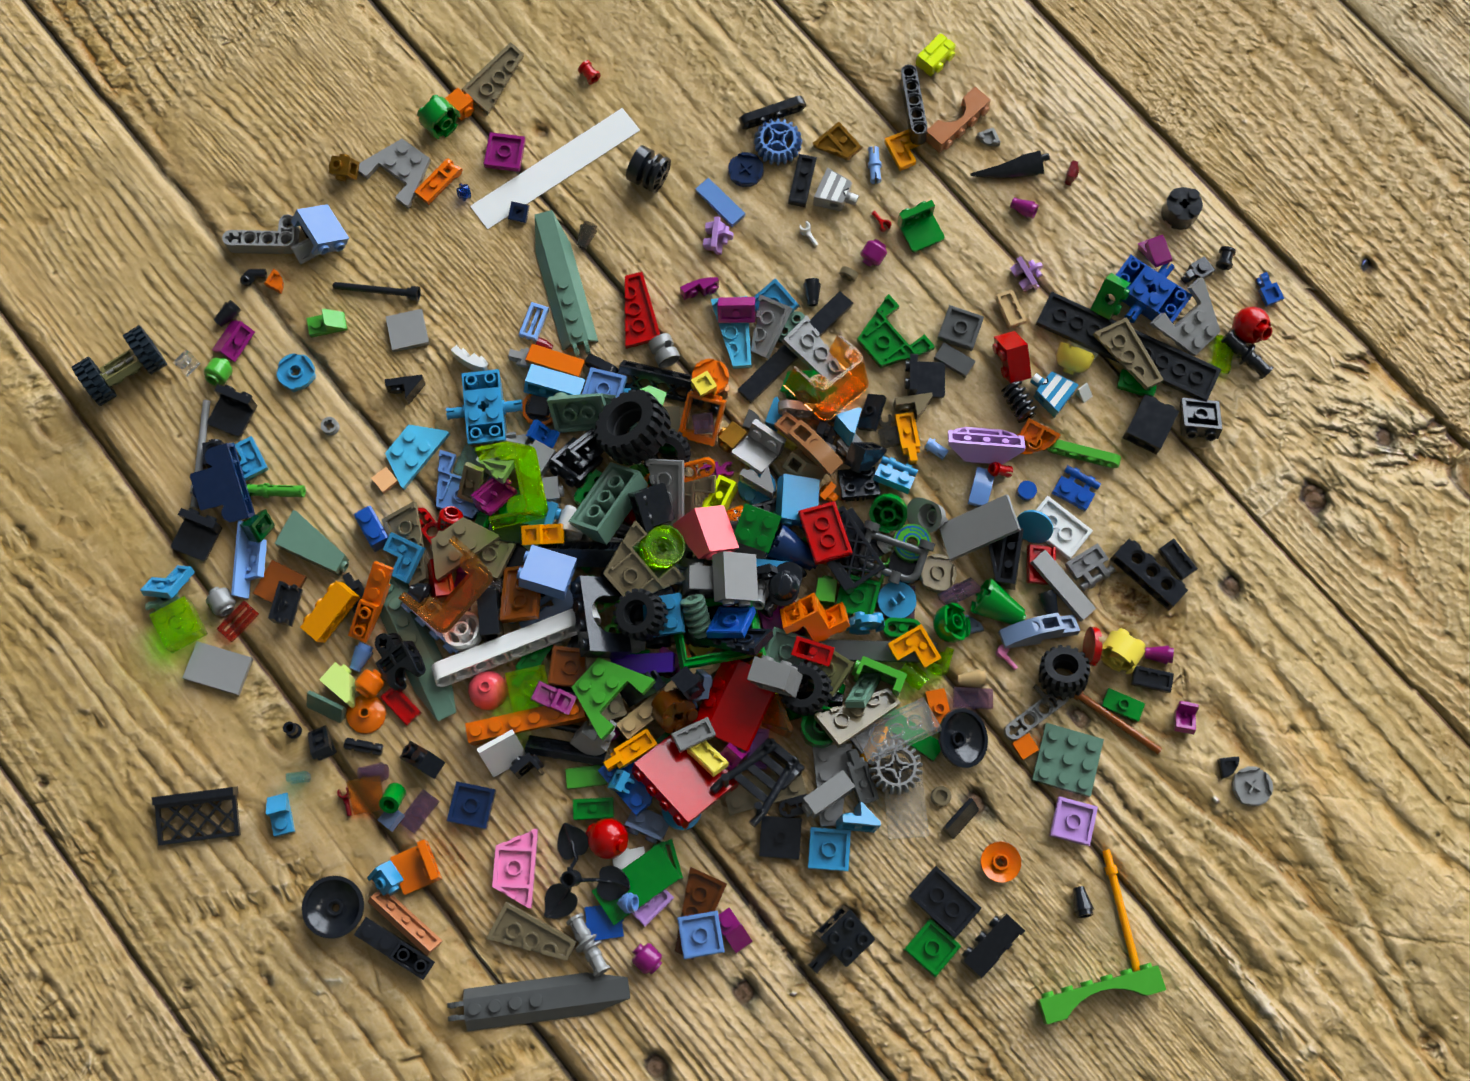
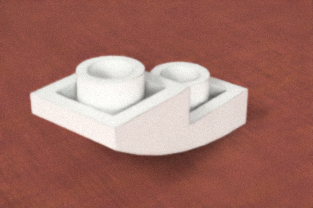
(472, 362)

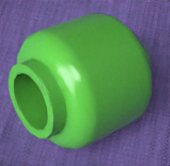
(218, 371)

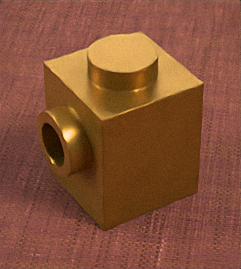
(730, 437)

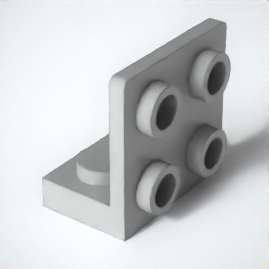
(759, 447)

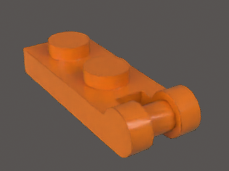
(438, 181)

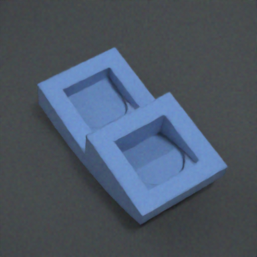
(981, 487)

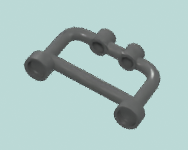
(895, 576)

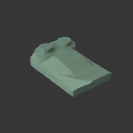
(576, 412)

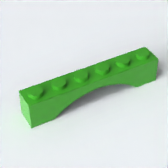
(1060, 1005)

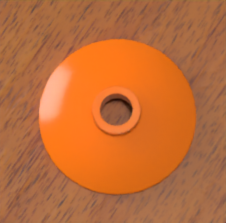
(370, 722)
(1010, 858)

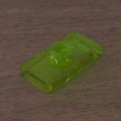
(1222, 355)

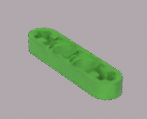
(1085, 454)

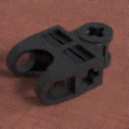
(397, 659)

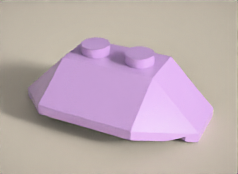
(985, 445)

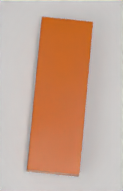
(555, 360)

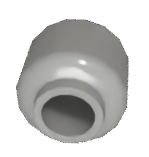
(220, 601)

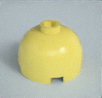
(1073, 358)

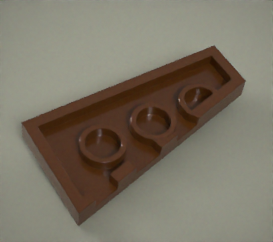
(701, 896)

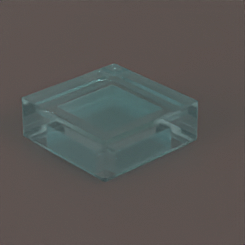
(298, 777)

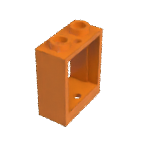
(702, 438)

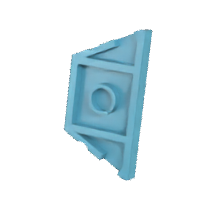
(413, 451)

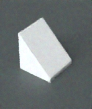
(1084, 393)

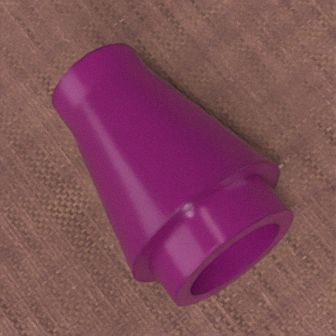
(1025, 207)
(1160, 654)

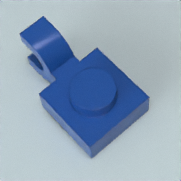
(1269, 292)

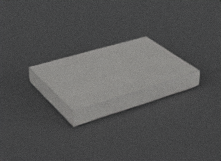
(218, 668)

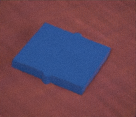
(600, 924)

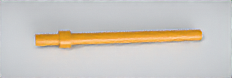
(1111, 871)

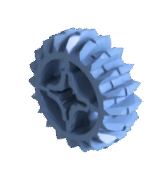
(776, 148)

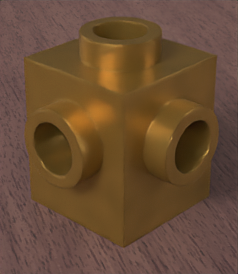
(343, 167)

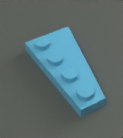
(736, 339)

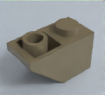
(802, 466)

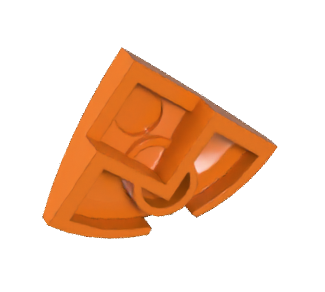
(1037, 437)

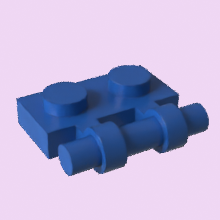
(1074, 493)

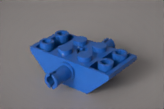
(1151, 291)

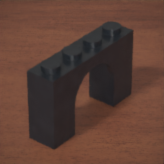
(593, 640)

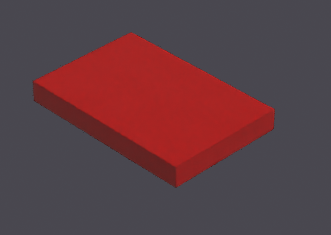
(825, 533)

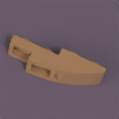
(810, 443)

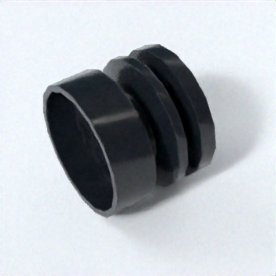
(648, 169)

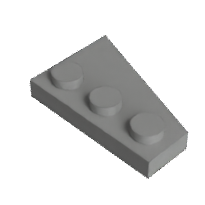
(770, 323)

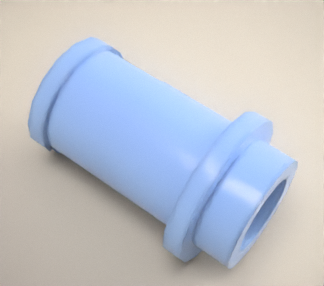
(936, 448)

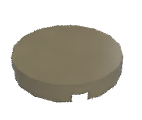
(938, 573)

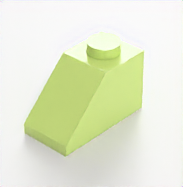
(341, 683)

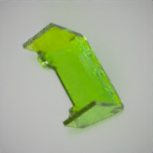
(532, 500)

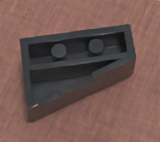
(1006, 558)
(991, 945)

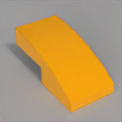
(542, 534)

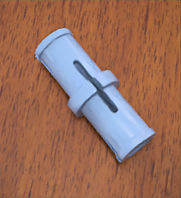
(874, 165)

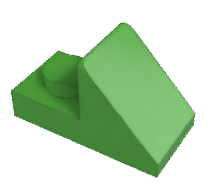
(327, 323)

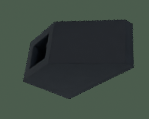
(422, 759)

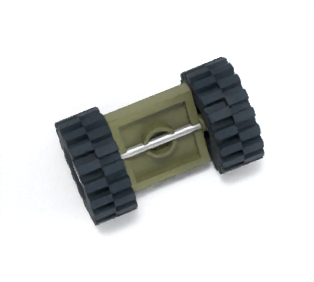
(100, 383)

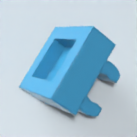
(619, 780)

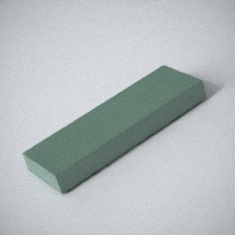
(862, 690)

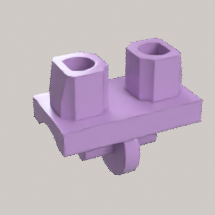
(720, 235)
(1021, 267)

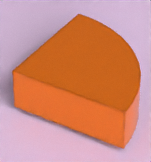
(275, 281)

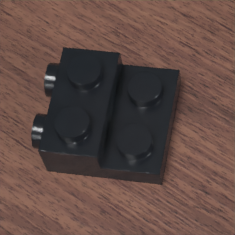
(1200, 419)
(573, 477)

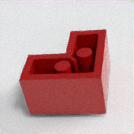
(1014, 356)

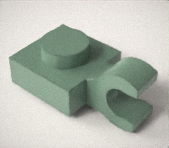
(160, 602)

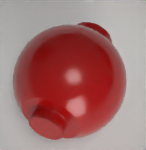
(1252, 325)
(607, 838)

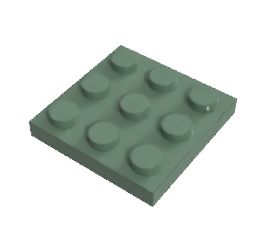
(1067, 759)

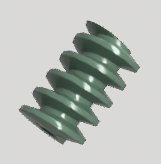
(696, 614)

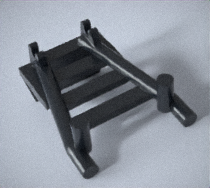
(786, 776)

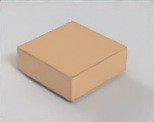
(384, 480)

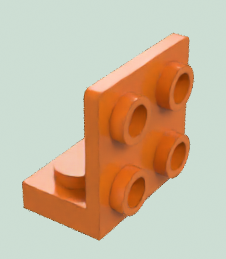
(417, 867)

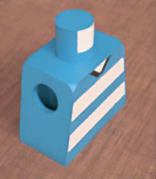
(1053, 391)

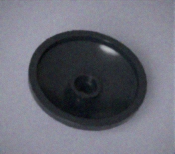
(963, 738)
(319, 904)

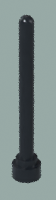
(411, 293)

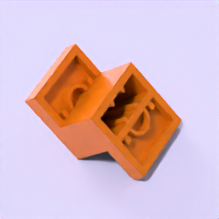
(817, 620)

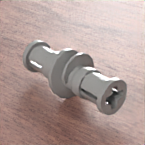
(588, 945)

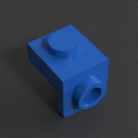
(542, 434)

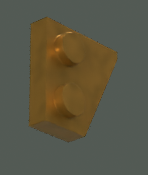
(838, 142)

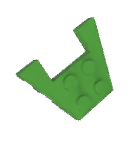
(600, 687)

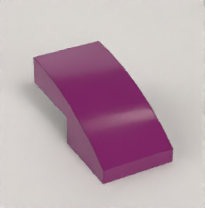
(553, 698)

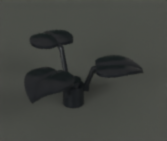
(559, 898)

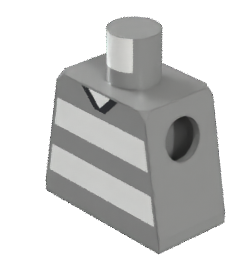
(834, 192)

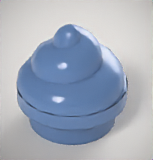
(628, 902)

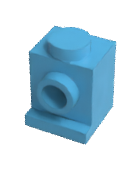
(386, 878)

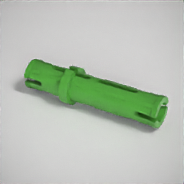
(276, 490)

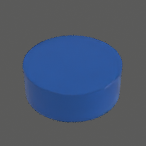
(1027, 490)

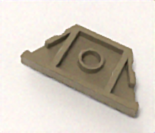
(472, 535)

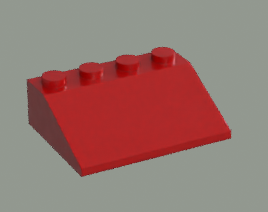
(735, 705)

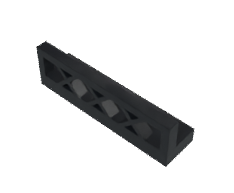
(656, 374)

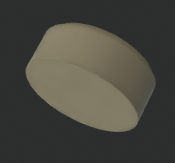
(848, 274)
(941, 796)

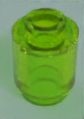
(915, 676)

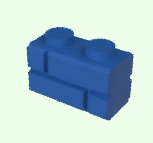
(371, 528)

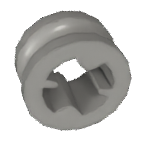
(332, 431)

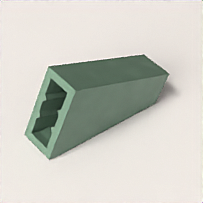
(307, 543)

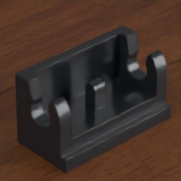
(583, 450)
(285, 604)
(633, 696)

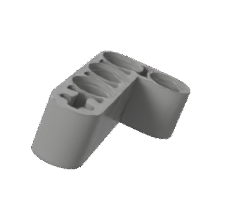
(238, 240)

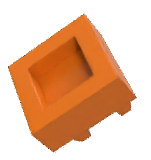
(826, 492)

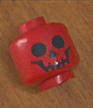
(448, 516)

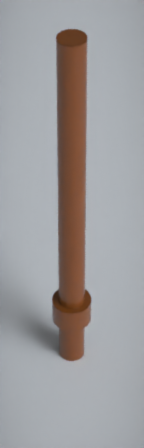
(1118, 722)

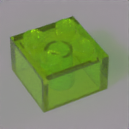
(178, 624)
(521, 686)

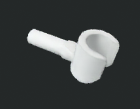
(807, 232)

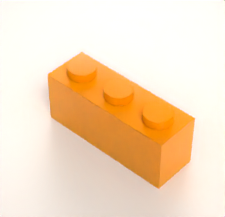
(329, 611)

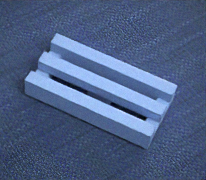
(522, 333)

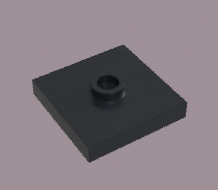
(780, 837)

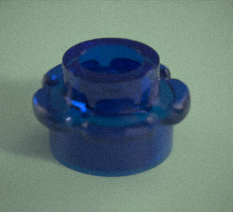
(463, 192)

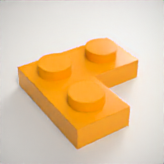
(899, 148)
(917, 641)

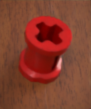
(589, 72)

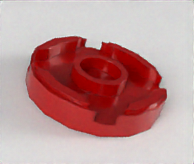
(1091, 646)

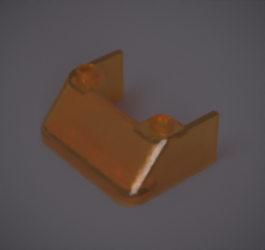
(830, 397)
(446, 614)

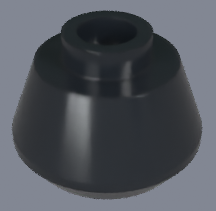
(419, 591)

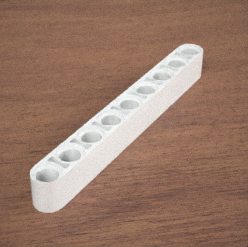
(507, 648)

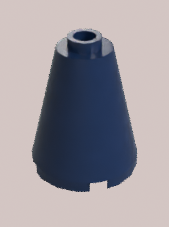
(790, 548)

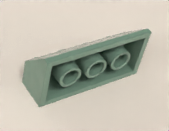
(607, 503)

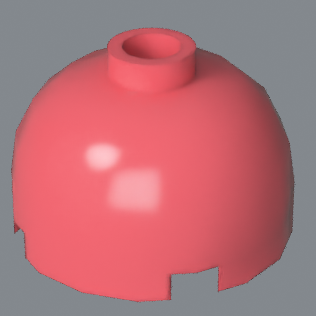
(487, 690)

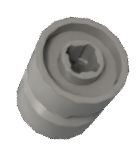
(663, 349)

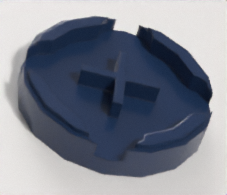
(745, 169)

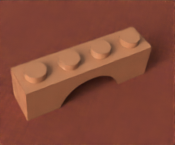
(943, 133)

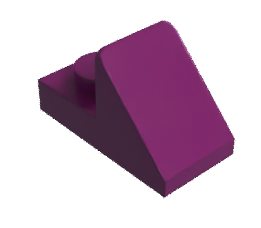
(1156, 250)
(733, 930)

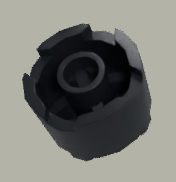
(1182, 208)

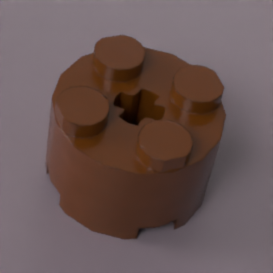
(673, 710)

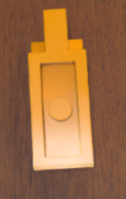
(908, 436)
(631, 750)

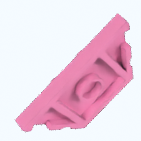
(516, 867)

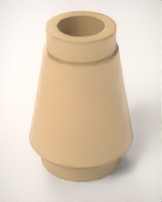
(973, 679)

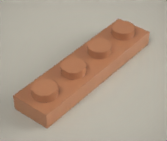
(405, 922)

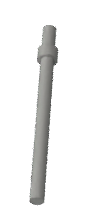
(202, 438)

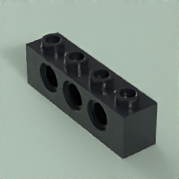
(1138, 573)

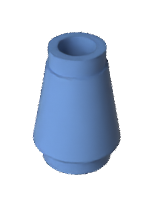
(361, 655)

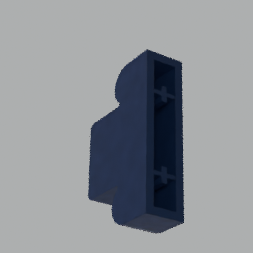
(223, 484)

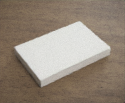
(1068, 531)

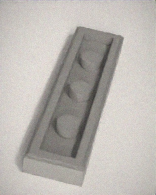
(1063, 585)

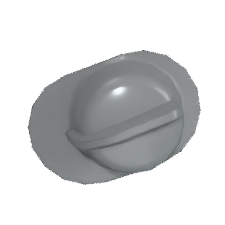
(926, 514)

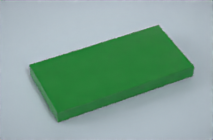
(647, 878)

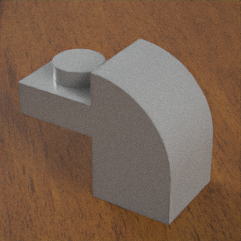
(589, 742)

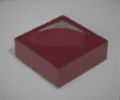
(1072, 173)

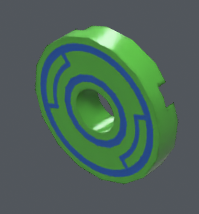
(907, 532)

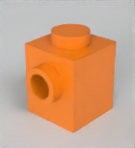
(461, 102)

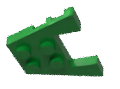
(883, 340)

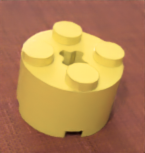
(1122, 651)

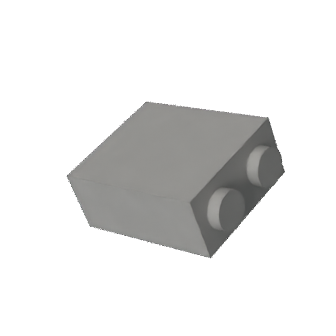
(735, 578)
(827, 795)

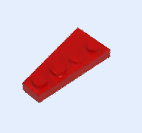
(639, 313)

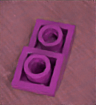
(704, 285)

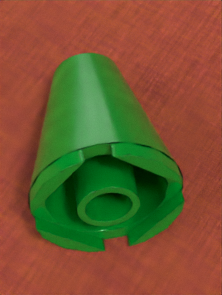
(997, 604)

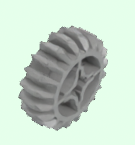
(897, 776)

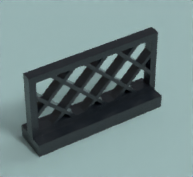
(839, 570)
(200, 798)

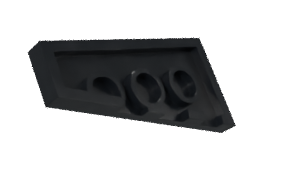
(751, 644)

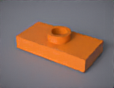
(938, 703)

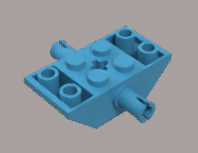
(481, 392)

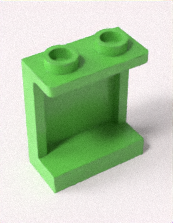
(888, 674)

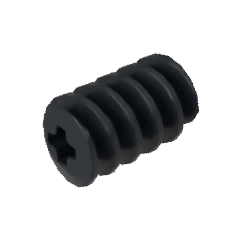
(1018, 400)

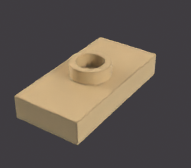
(1010, 309)

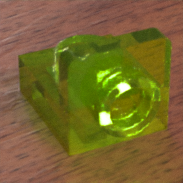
(945, 661)

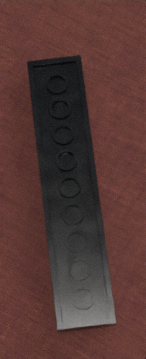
(1175, 366)

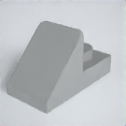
(762, 484)

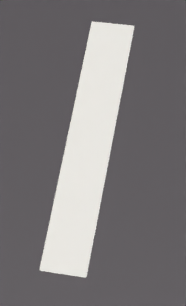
(555, 167)

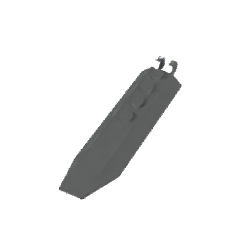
(539, 1000)

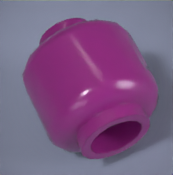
(873, 253)
(646, 958)

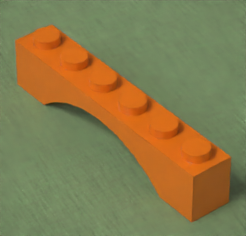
(487, 729)

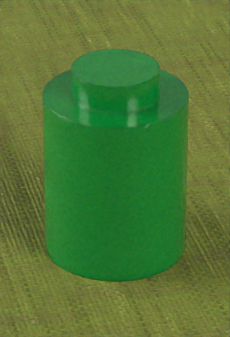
(392, 798)

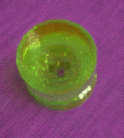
(672, 547)

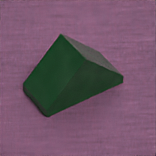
(258, 526)

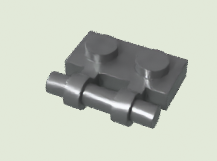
(1086, 562)

